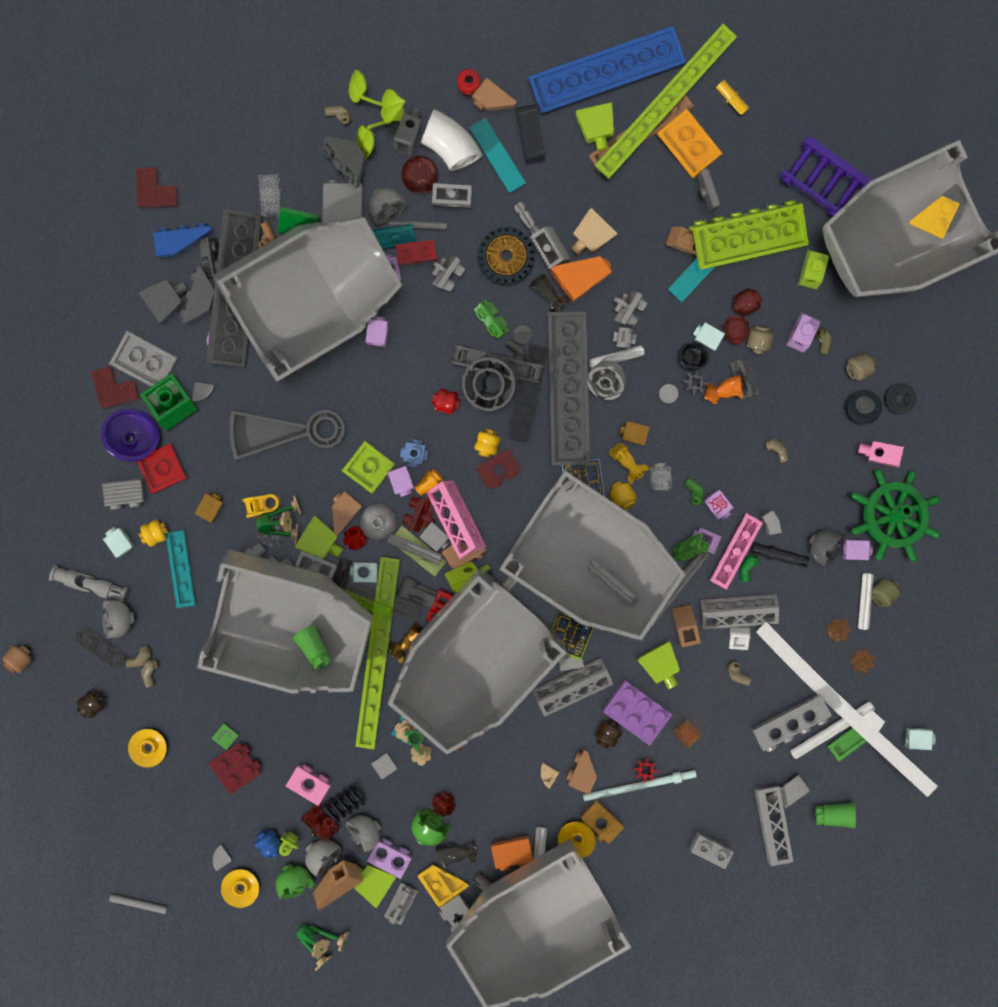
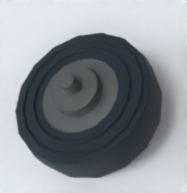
(864, 406)

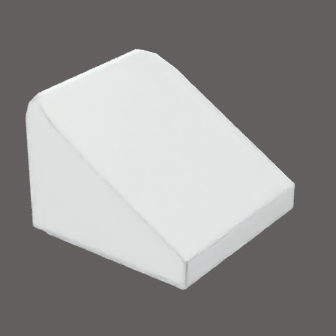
(739, 638)

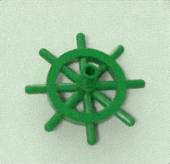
(896, 515)

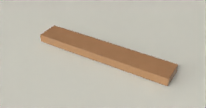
(683, 103)

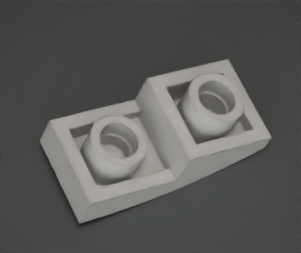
(790, 792)

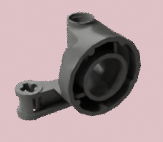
(507, 368)

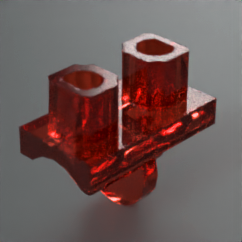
(421, 515)
(320, 824)

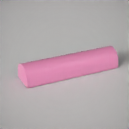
(736, 551)

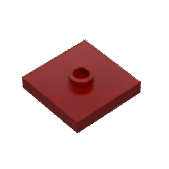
(162, 469)

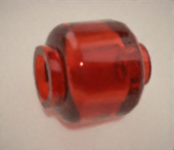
(747, 301)
(736, 329)

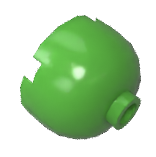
(429, 828)
(293, 881)

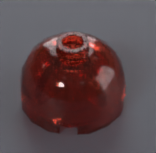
(419, 174)

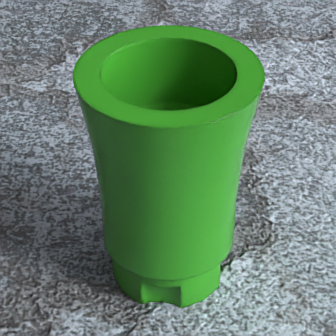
(313, 647)
(837, 815)

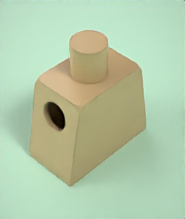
(592, 233)

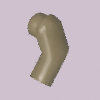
(340, 112)
(778, 446)
(141, 658)
(736, 674)

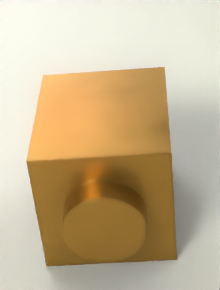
(634, 433)
(210, 507)

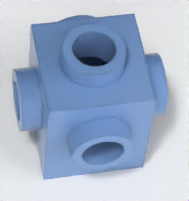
(414, 461)

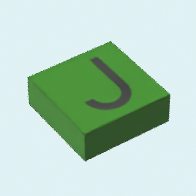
(225, 736)

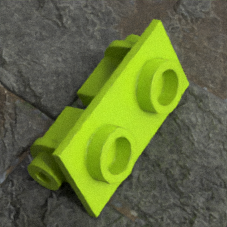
(289, 841)

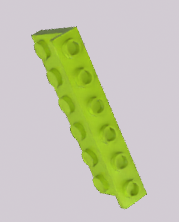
(750, 234)

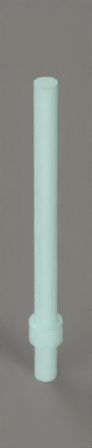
(676, 777)

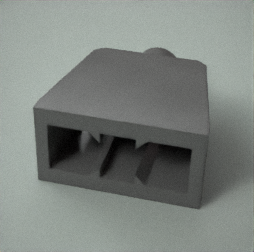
(408, 132)
(164, 299)

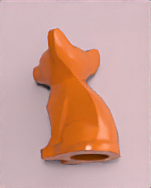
(728, 388)

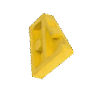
(936, 217)
(441, 884)

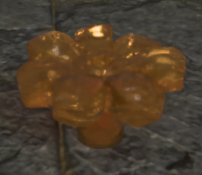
(834, 628)
(858, 661)

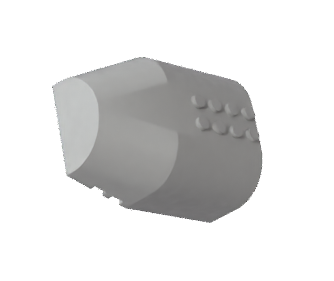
(883, 253)
(308, 291)
(584, 526)
(263, 610)
(473, 663)
(536, 930)

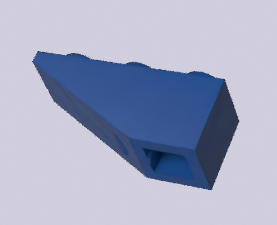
(177, 241)

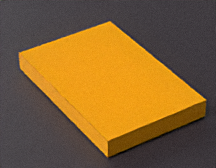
(689, 143)

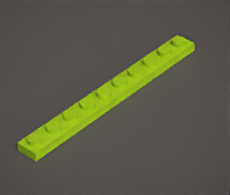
(665, 101)
(377, 655)

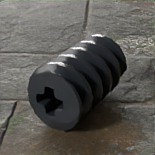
(345, 803)

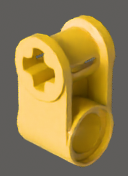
(258, 505)

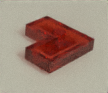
(149, 193)
(108, 392)

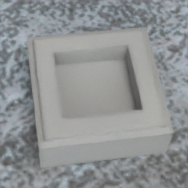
(384, 765)

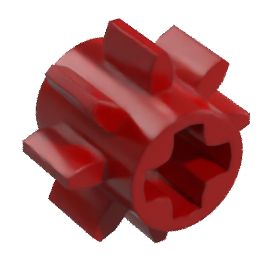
(354, 538)
(651, 771)

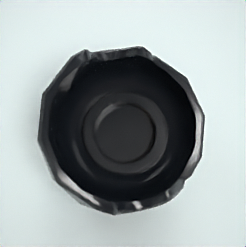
(693, 356)

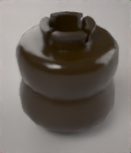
(91, 704)
(608, 733)

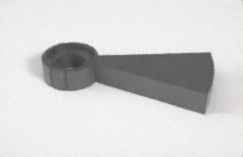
(257, 434)

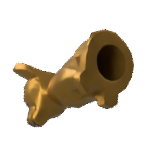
(397, 649)

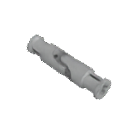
(100, 587)

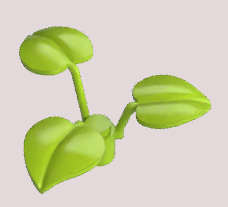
(391, 110)

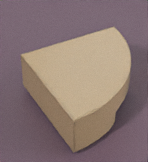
(548, 774)

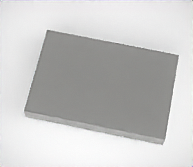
(142, 359)

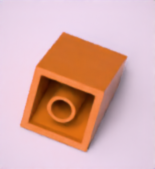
(581, 276)

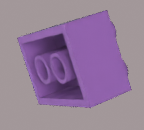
(637, 712)

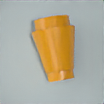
(428, 481)

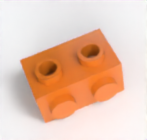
(511, 853)

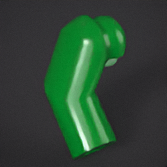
(746, 566)

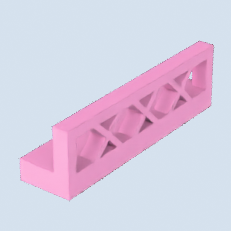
(458, 515)

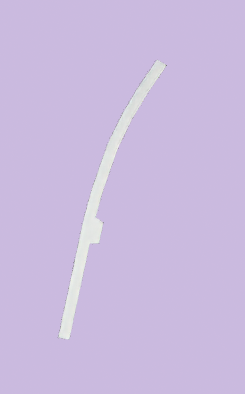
(867, 725)

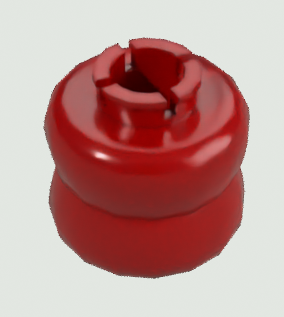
(468, 74)
(446, 401)

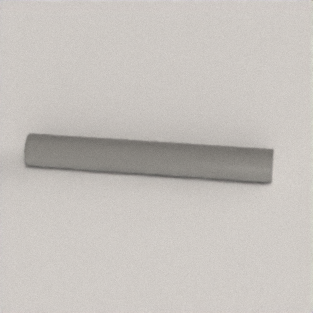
(420, 224)
(138, 904)

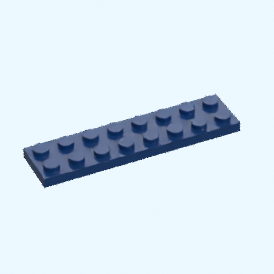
(607, 70)

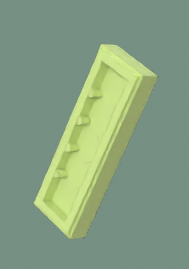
(430, 566)

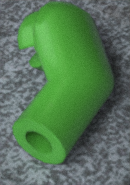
(696, 491)

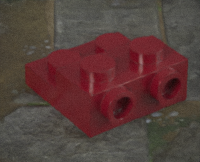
(236, 767)

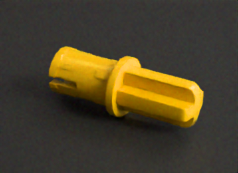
(732, 97)

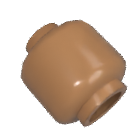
(16, 659)

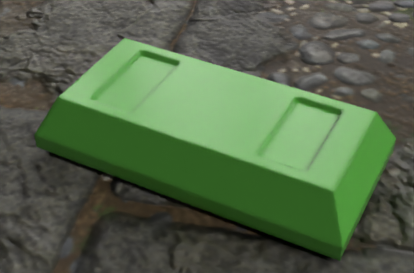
(846, 744)

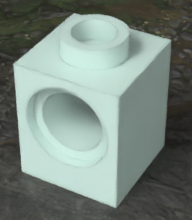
(708, 336)
(118, 541)
(373, 572)
(919, 738)

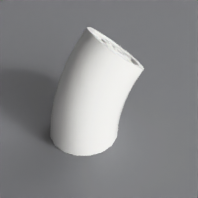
(450, 141)

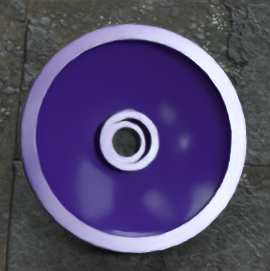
(133, 426)

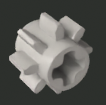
(624, 338)

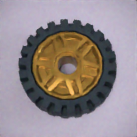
(506, 240)

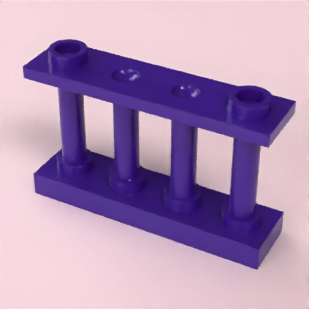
(827, 157)

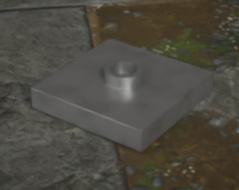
(708, 190)

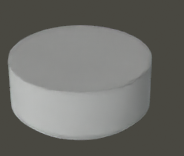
(668, 393)

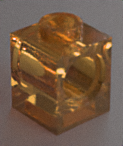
(687, 733)

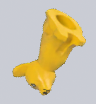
(620, 453)

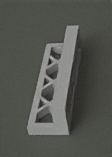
(740, 608)
(571, 684)
(767, 830)

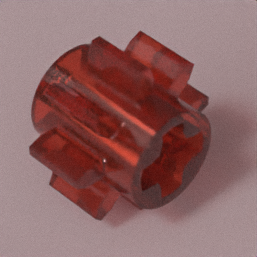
(443, 804)

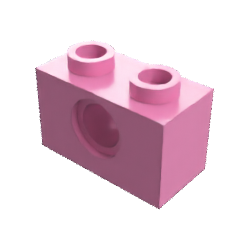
(297, 784)

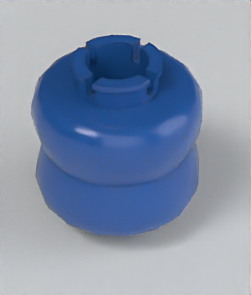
(268, 843)

